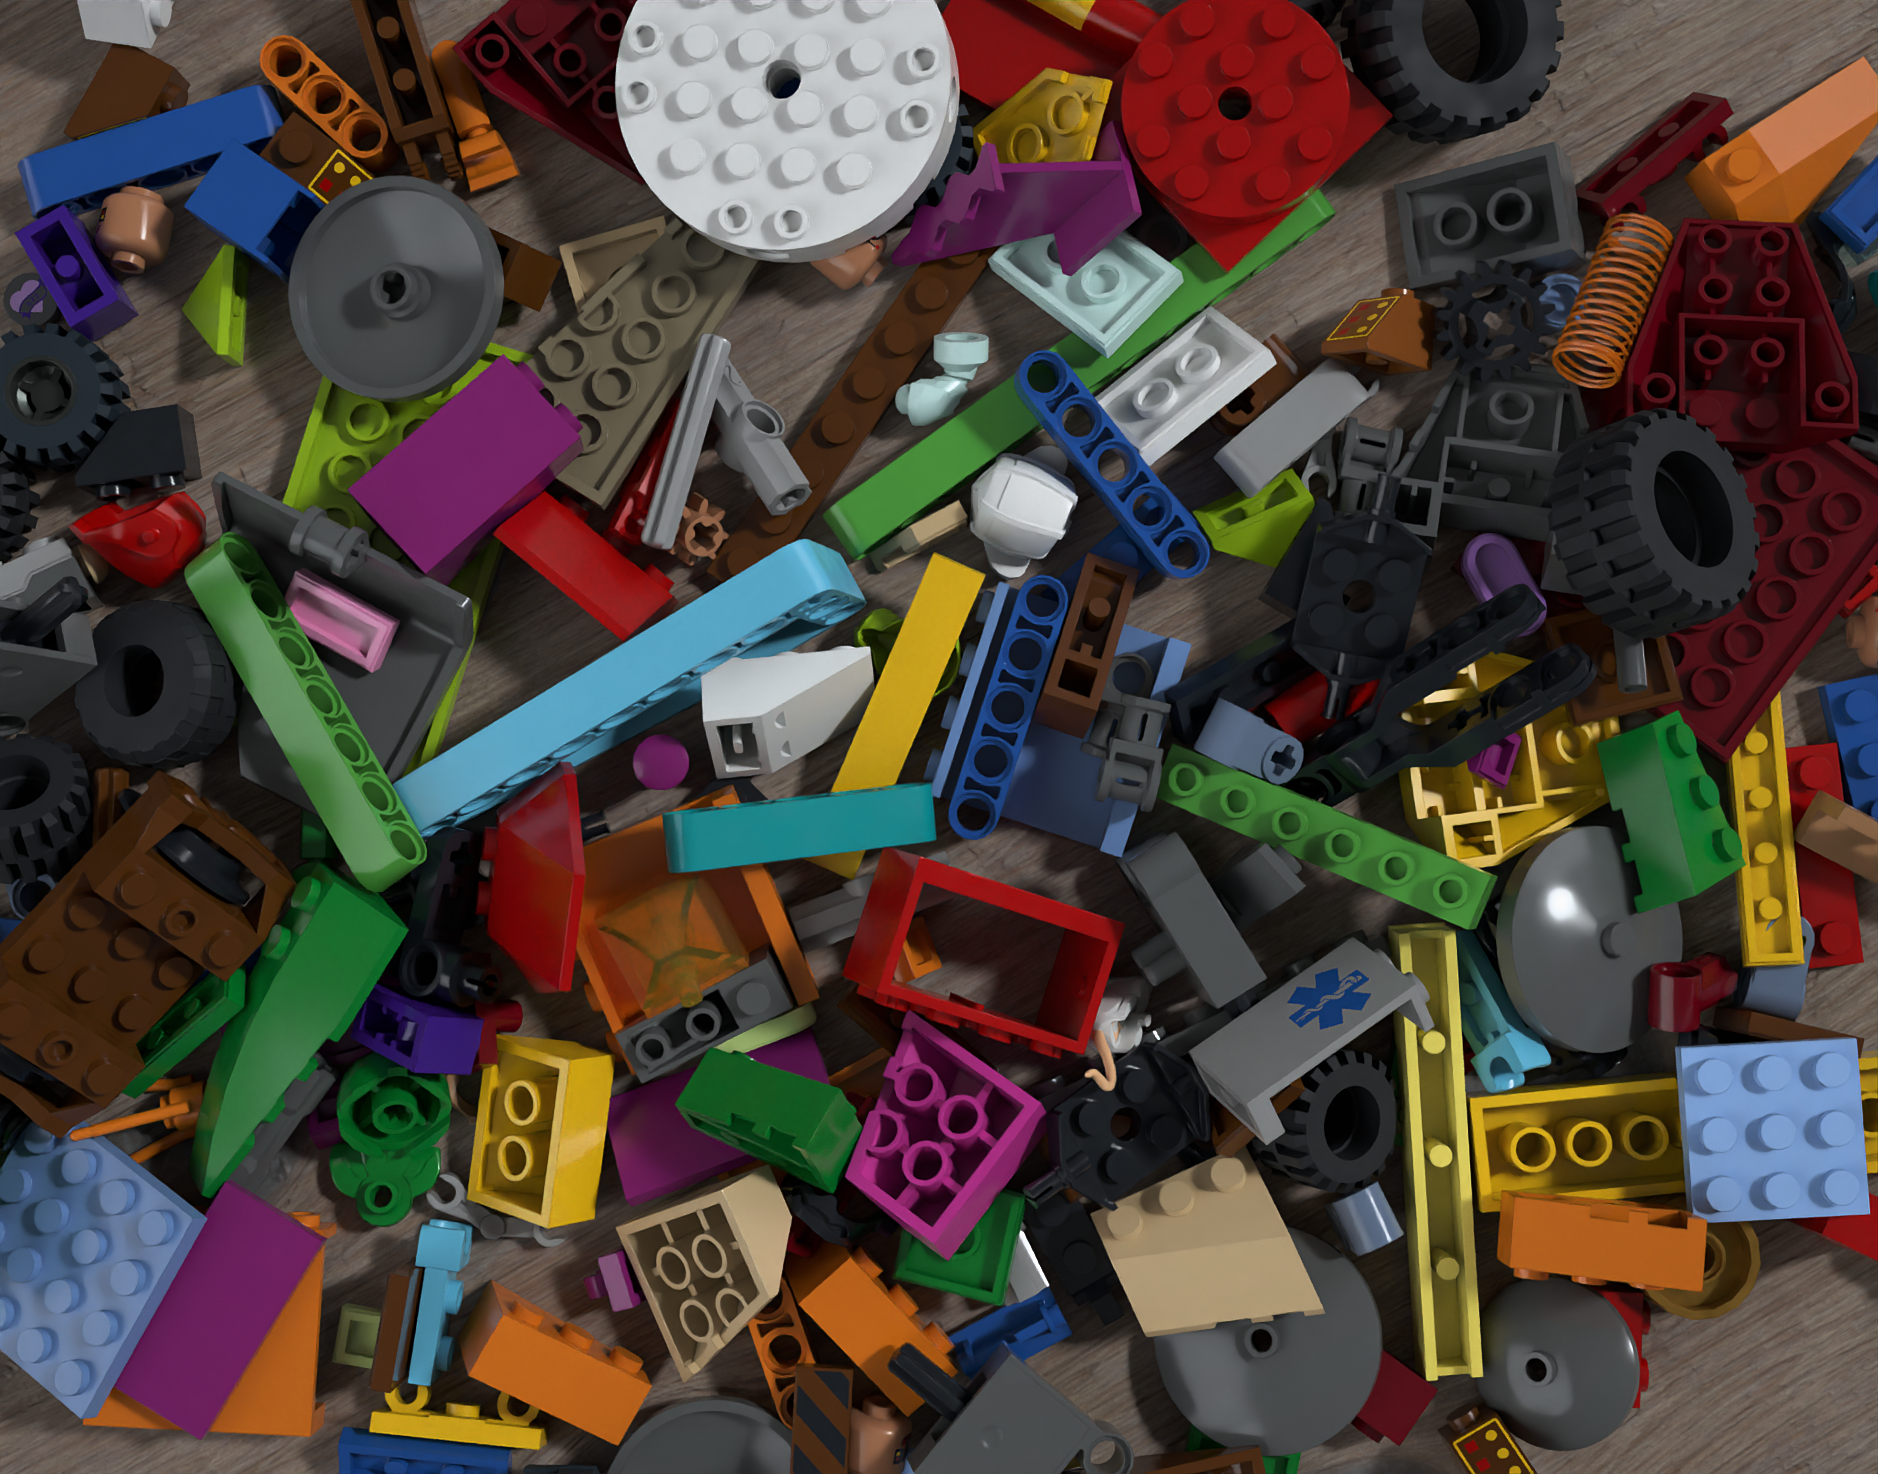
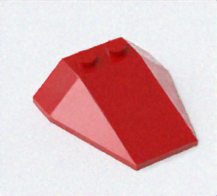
(536, 879)

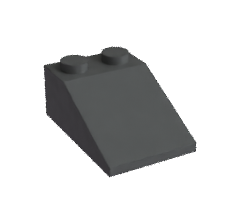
(1488, 211)

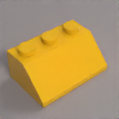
(542, 1130)

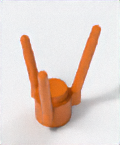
(176, 1109)

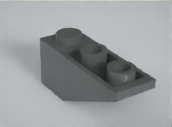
(1256, 882)
(723, 1014)

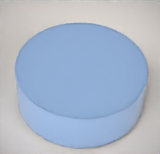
(1562, 292)

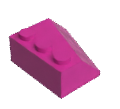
(942, 1138)

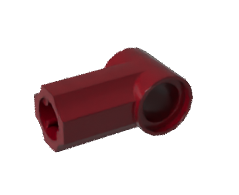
(1686, 989)

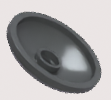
(1586, 1356)

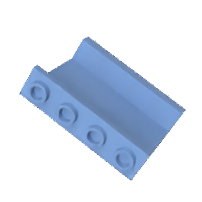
(1052, 776)

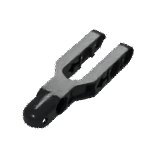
(1380, 743)

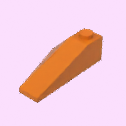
(1792, 155)

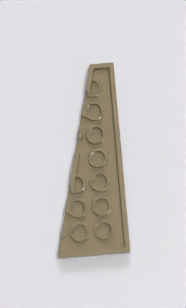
(634, 349)

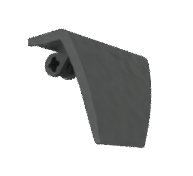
(418, 669)

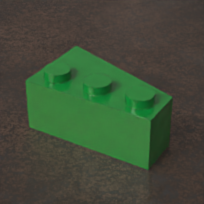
(1669, 811)
(773, 1116)

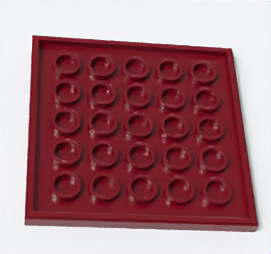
(1814, 550)

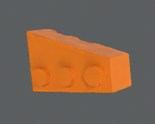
(866, 1315)
(552, 1364)

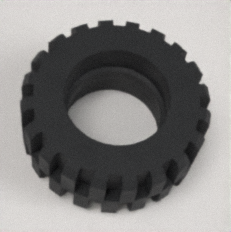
(1425, 101)
(1653, 524)

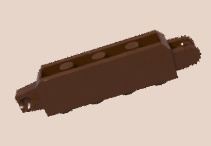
(408, 83)

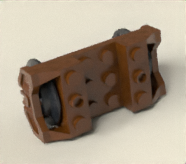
(124, 945)

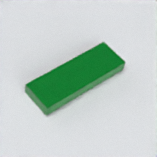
(187, 1026)

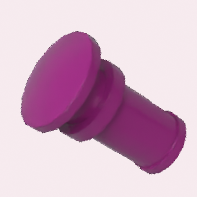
(661, 762)

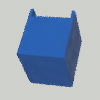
(255, 208)

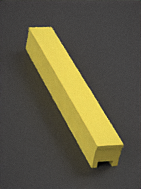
(1436, 1159)

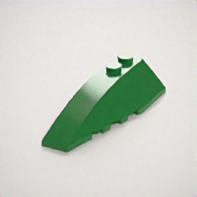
(300, 992)

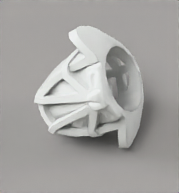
(1022, 508)

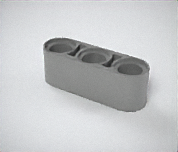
(1291, 426)

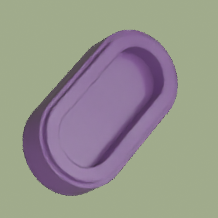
(1493, 565)

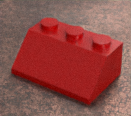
(588, 565)

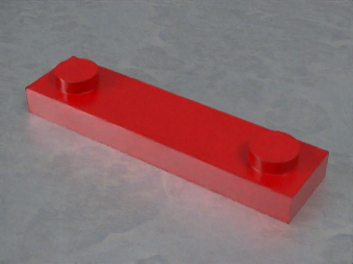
(1824, 886)

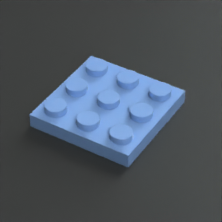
(1772, 1129)

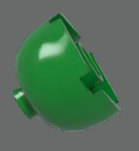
(391, 1107)

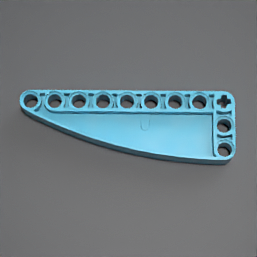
(636, 685)

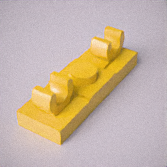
(459, 1421)

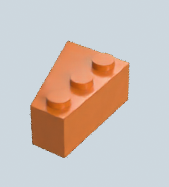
(1601, 1240)

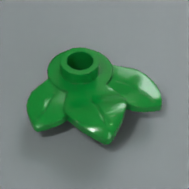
(364, 1176)

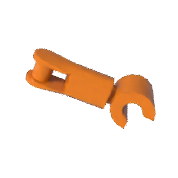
(481, 146)

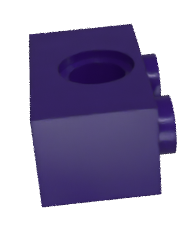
(76, 273)

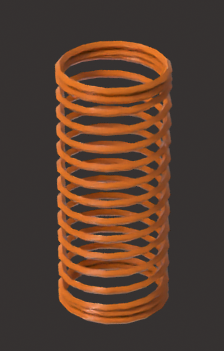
(1629, 256)

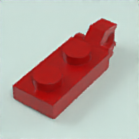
(641, 482)

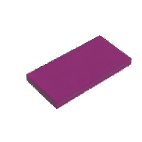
(658, 1147)
(219, 1309)

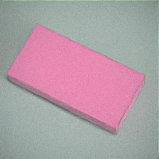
(340, 620)

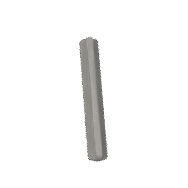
(686, 441)

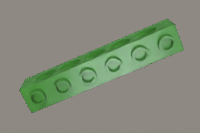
(1326, 837)

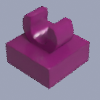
(616, 1280)

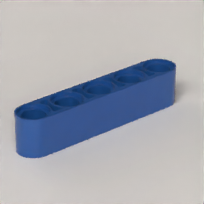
(149, 151)
(1137, 477)
(1012, 735)

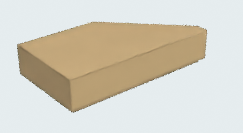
(920, 536)

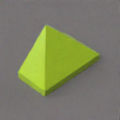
(220, 304)
(1258, 526)

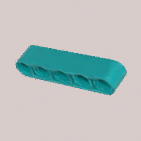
(798, 827)

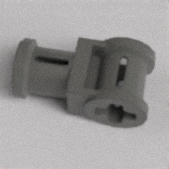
(1360, 458)
(1134, 757)

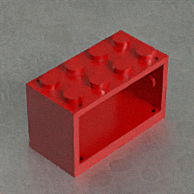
(1073, 986)

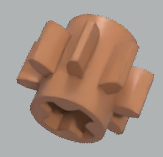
(699, 530)

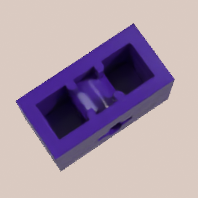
(418, 1031)

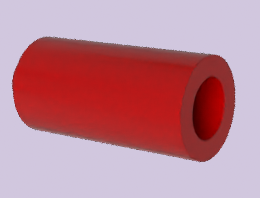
(1300, 707)

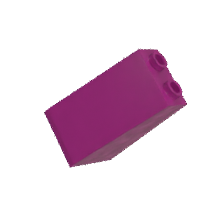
(469, 469)

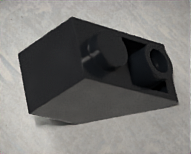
(142, 451)

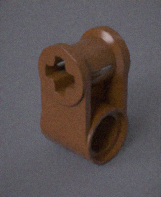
(1263, 391)

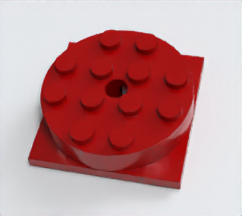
(1247, 175)

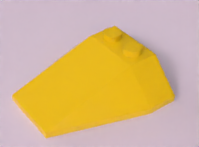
(1549, 787)

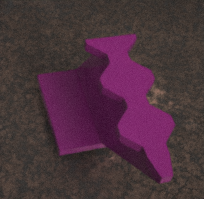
(1013, 202)

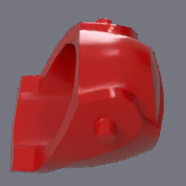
(147, 540)

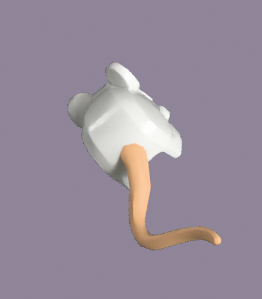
(1119, 1023)

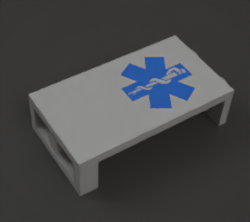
(1302, 1028)

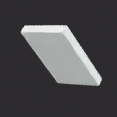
(1184, 383)

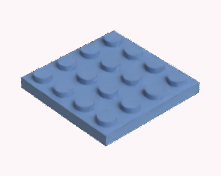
(83, 1260)

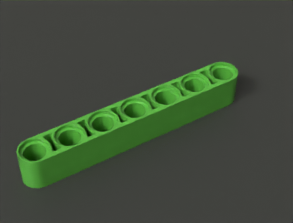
(305, 712)

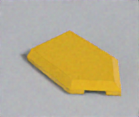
(1047, 120)

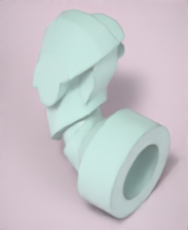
(937, 397)

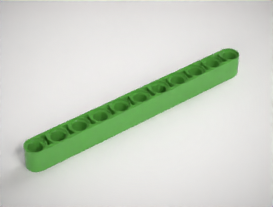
(1003, 422)

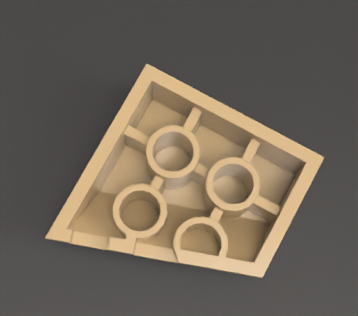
(1205, 1250)
(710, 1262)

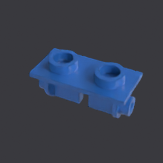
(1021, 1326)

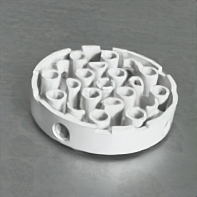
(795, 171)

